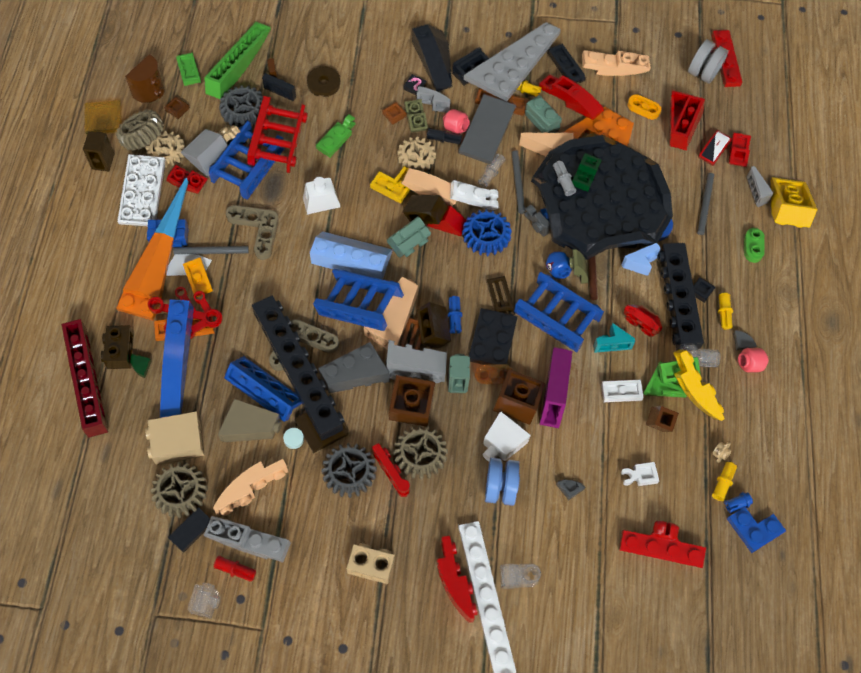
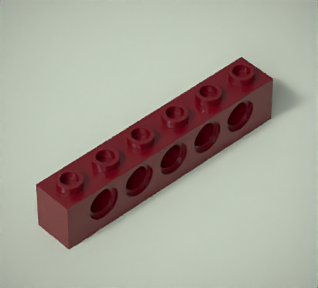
(84, 378)

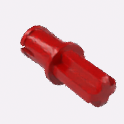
(234, 568)

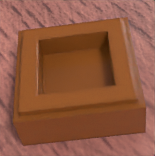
(394, 113)

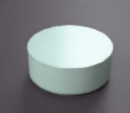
(293, 438)

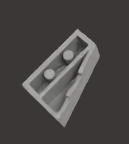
(417, 364)

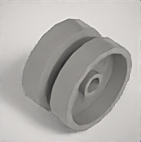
(708, 61)

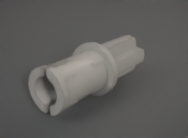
(564, 178)

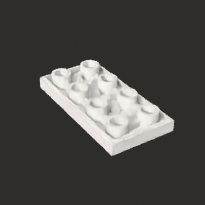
(141, 190)

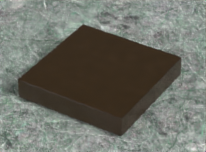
(311, 435)

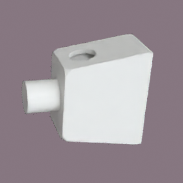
(320, 195)
(504, 438)

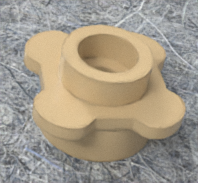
(722, 451)

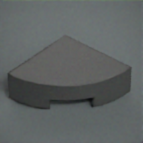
(743, 340)
(570, 488)

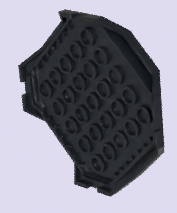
(622, 207)

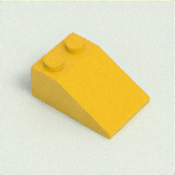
(792, 203)

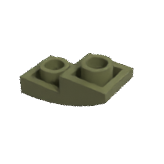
(415, 115)
(579, 265)

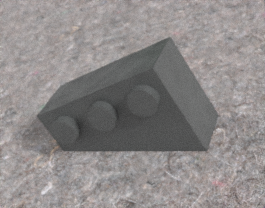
(354, 369)

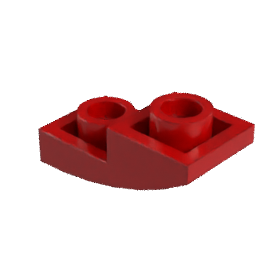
(195, 180)

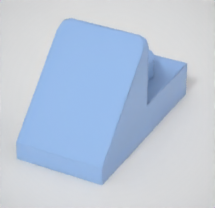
(640, 260)

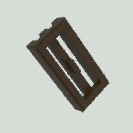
(503, 308)

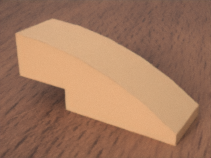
(427, 184)

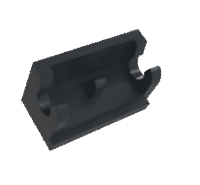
(468, 63)

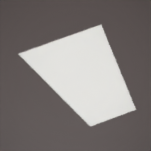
(176, 265)

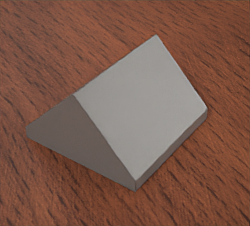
(205, 150)

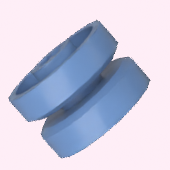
(502, 481)

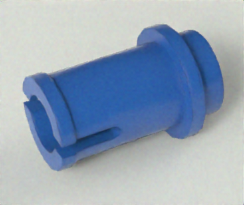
(738, 502)

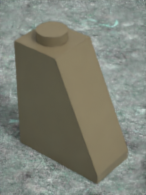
(249, 423)

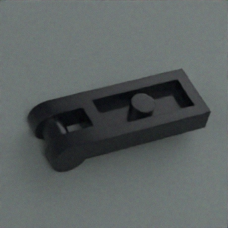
(566, 63)

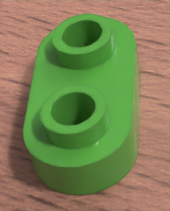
(754, 243)

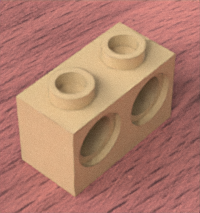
(368, 569)

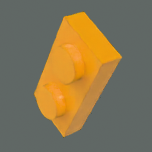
(197, 276)

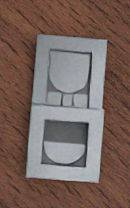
(439, 101)

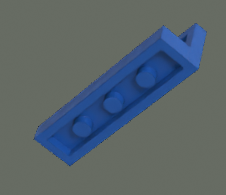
(261, 389)

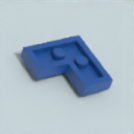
(755, 534)

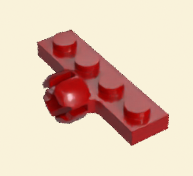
(663, 545)

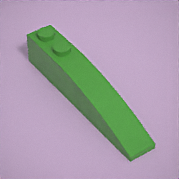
(236, 61)

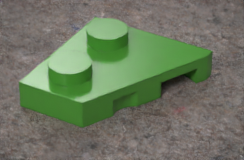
(668, 389)

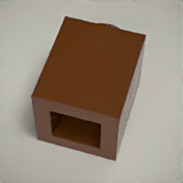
(662, 419)

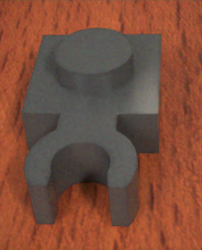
(539, 222)

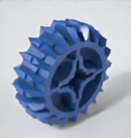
(489, 238)

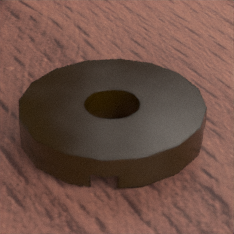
(323, 73)

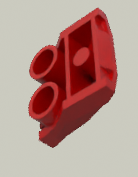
(641, 315)

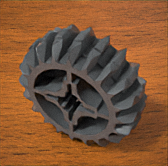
(241, 100)
(356, 467)

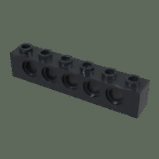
(677, 254)

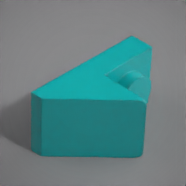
(617, 341)

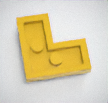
(391, 187)

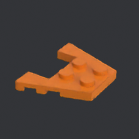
(606, 124)

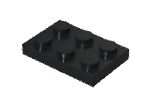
(492, 338)

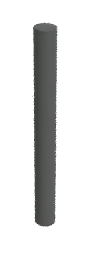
(518, 182)
(705, 204)
(211, 250)

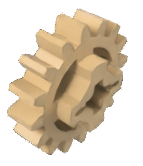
(165, 147)
(416, 154)

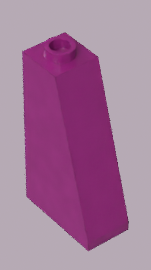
(556, 388)

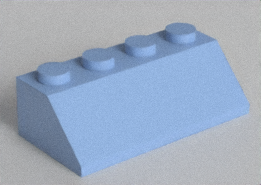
(350, 255)

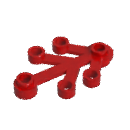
(203, 316)

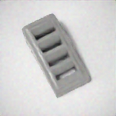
(759, 188)

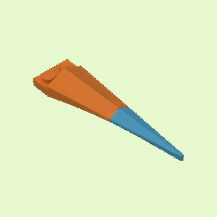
(150, 272)

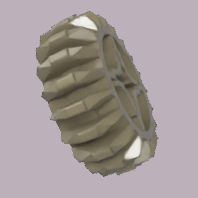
(139, 129)
(413, 450)
(160, 495)

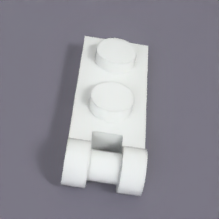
(474, 195)

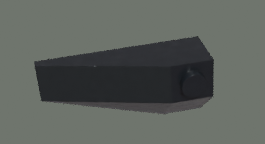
(434, 54)

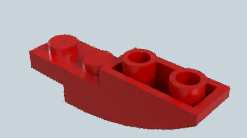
(573, 94)
(456, 587)

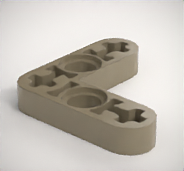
(261, 222)
(304, 330)

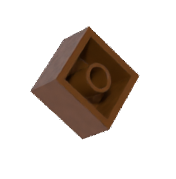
(411, 400)

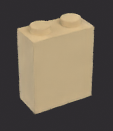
(174, 438)

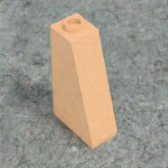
(395, 315)

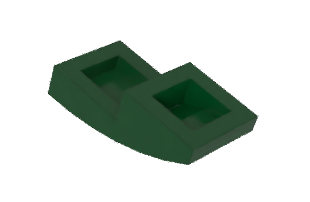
(586, 172)

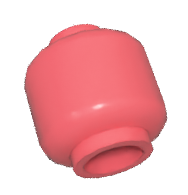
(456, 121)
(753, 360)

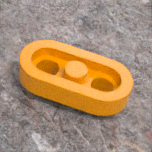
(645, 107)

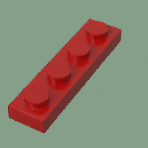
(730, 69)

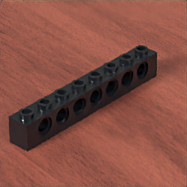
(324, 426)

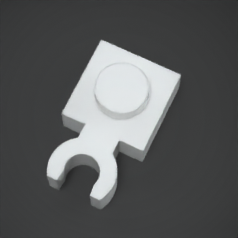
(643, 473)

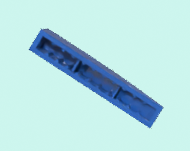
(175, 357)

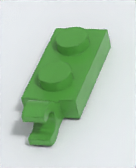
(336, 137)

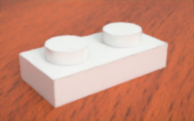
(622, 391)

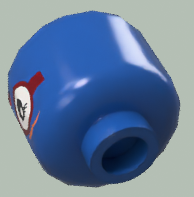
(558, 265)

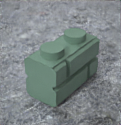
(543, 115)
(408, 237)
(458, 373)

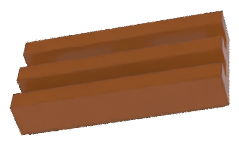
(405, 336)

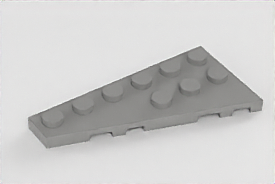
(509, 68)

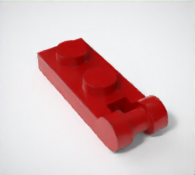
(391, 470)

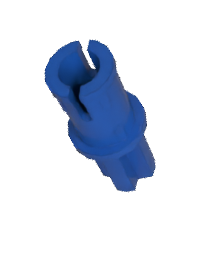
(455, 314)

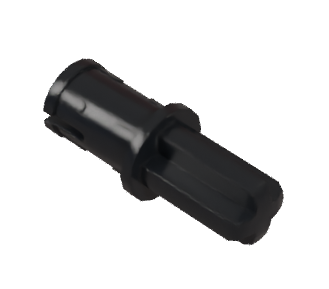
(443, 136)

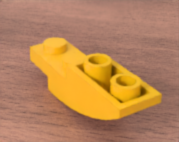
(700, 393)

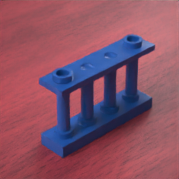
(256, 172)
(358, 315)
(557, 328)

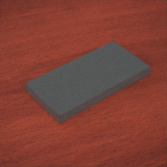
(487, 129)

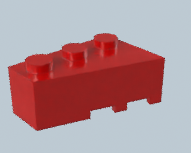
(684, 118)

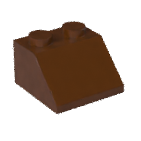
(519, 397)

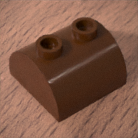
(146, 81)

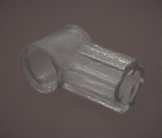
(706, 357)

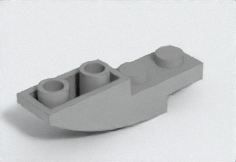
(246, 539)

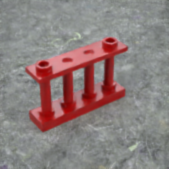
(264, 124)

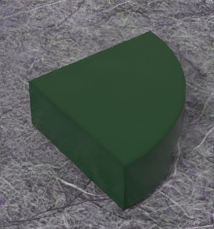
(140, 364)

